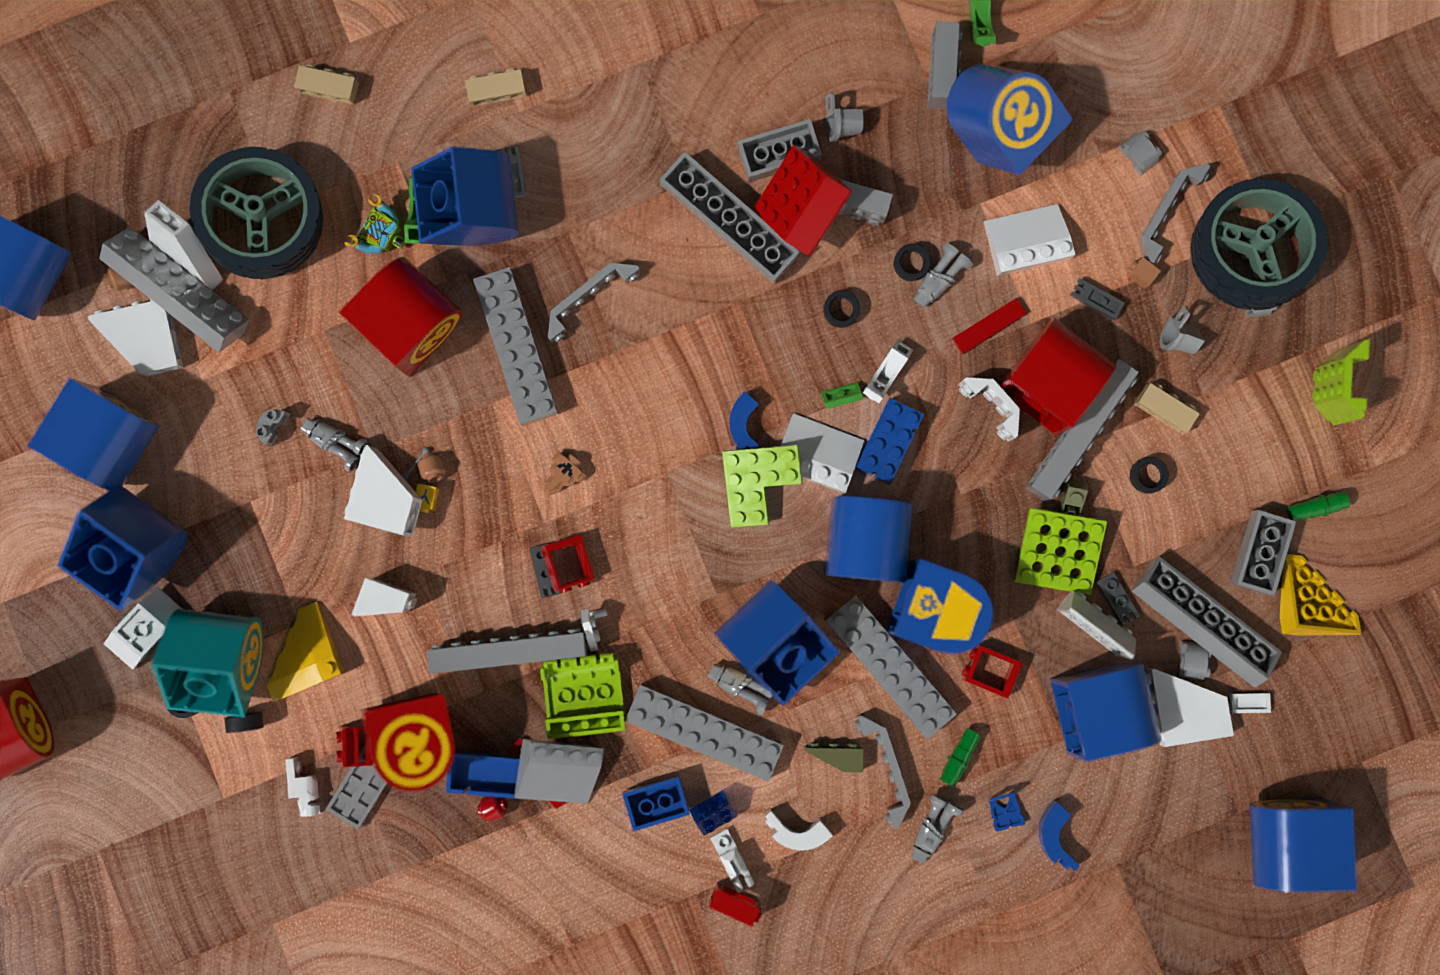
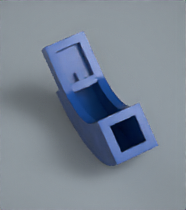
(739, 414)
(1049, 829)

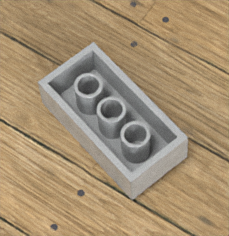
(943, 62)
(765, 152)
(866, 204)
(1263, 552)

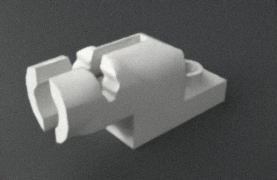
(302, 787)
(731, 859)

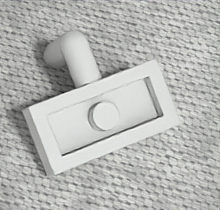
(589, 623)

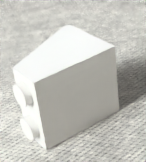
(382, 598)

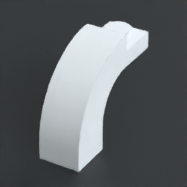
(888, 371)
(798, 839)

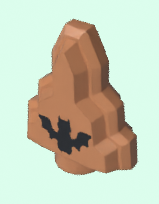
(563, 472)

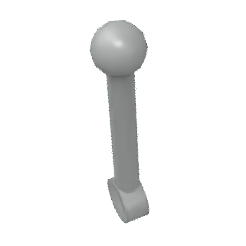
(405, 475)

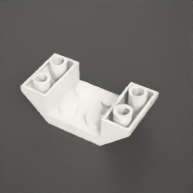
(1005, 406)
(141, 628)

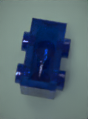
(713, 813)

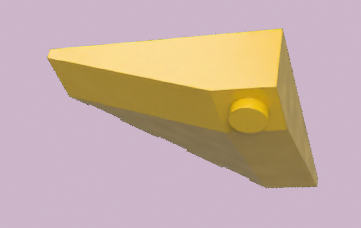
(1309, 606)
(307, 656)

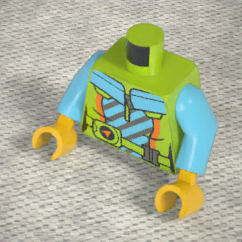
(379, 230)

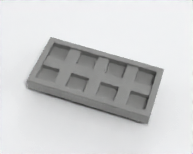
(357, 794)

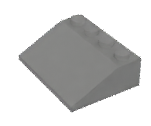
(557, 771)

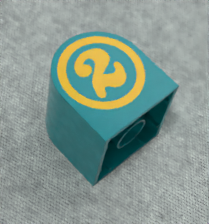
(209, 662)

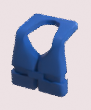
(1007, 816)

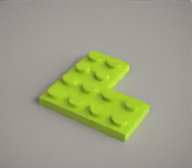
(750, 473)

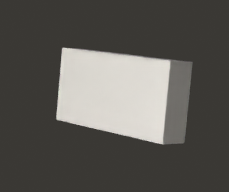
(1250, 703)

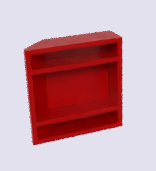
(802, 200)

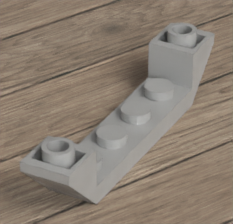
(1194, 175)
(625, 271)
(897, 812)

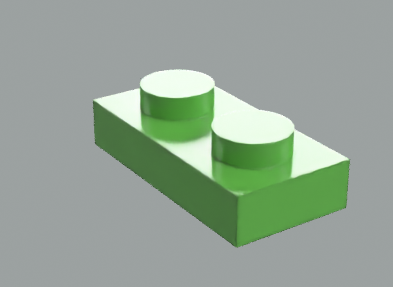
(841, 395)

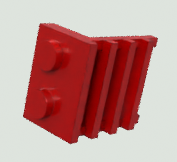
(348, 747)

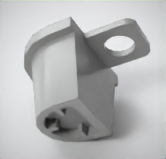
(841, 122)
(1180, 335)

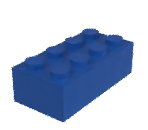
(889, 441)
(484, 772)

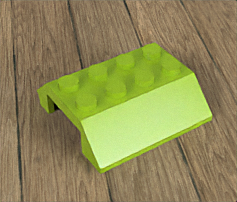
(1334, 384)
(583, 696)

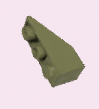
(1072, 499)
(843, 758)

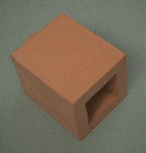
(1143, 272)

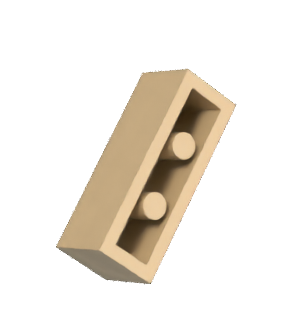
(326, 84)
(495, 87)
(1167, 408)

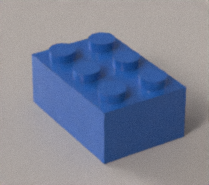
(656, 803)

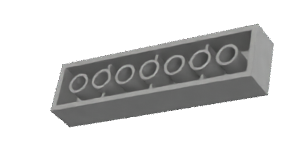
(728, 218)
(174, 289)
(516, 346)
(1073, 442)
(1207, 622)
(509, 652)
(890, 667)
(704, 732)

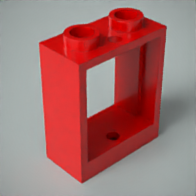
(583, 559)
(1009, 679)
(735, 905)

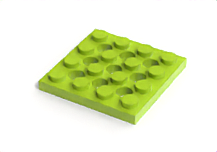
(1057, 520)

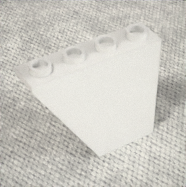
(180, 243)
(142, 336)
(382, 496)
(1187, 710)

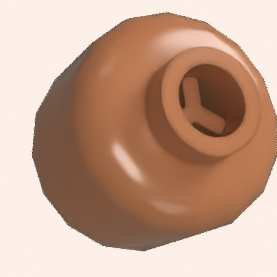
(117, 281)
(431, 468)

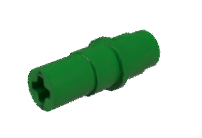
(1319, 506)
(960, 758)

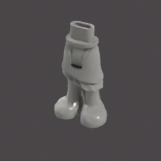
(935, 282)
(327, 438)
(734, 683)
(929, 835)

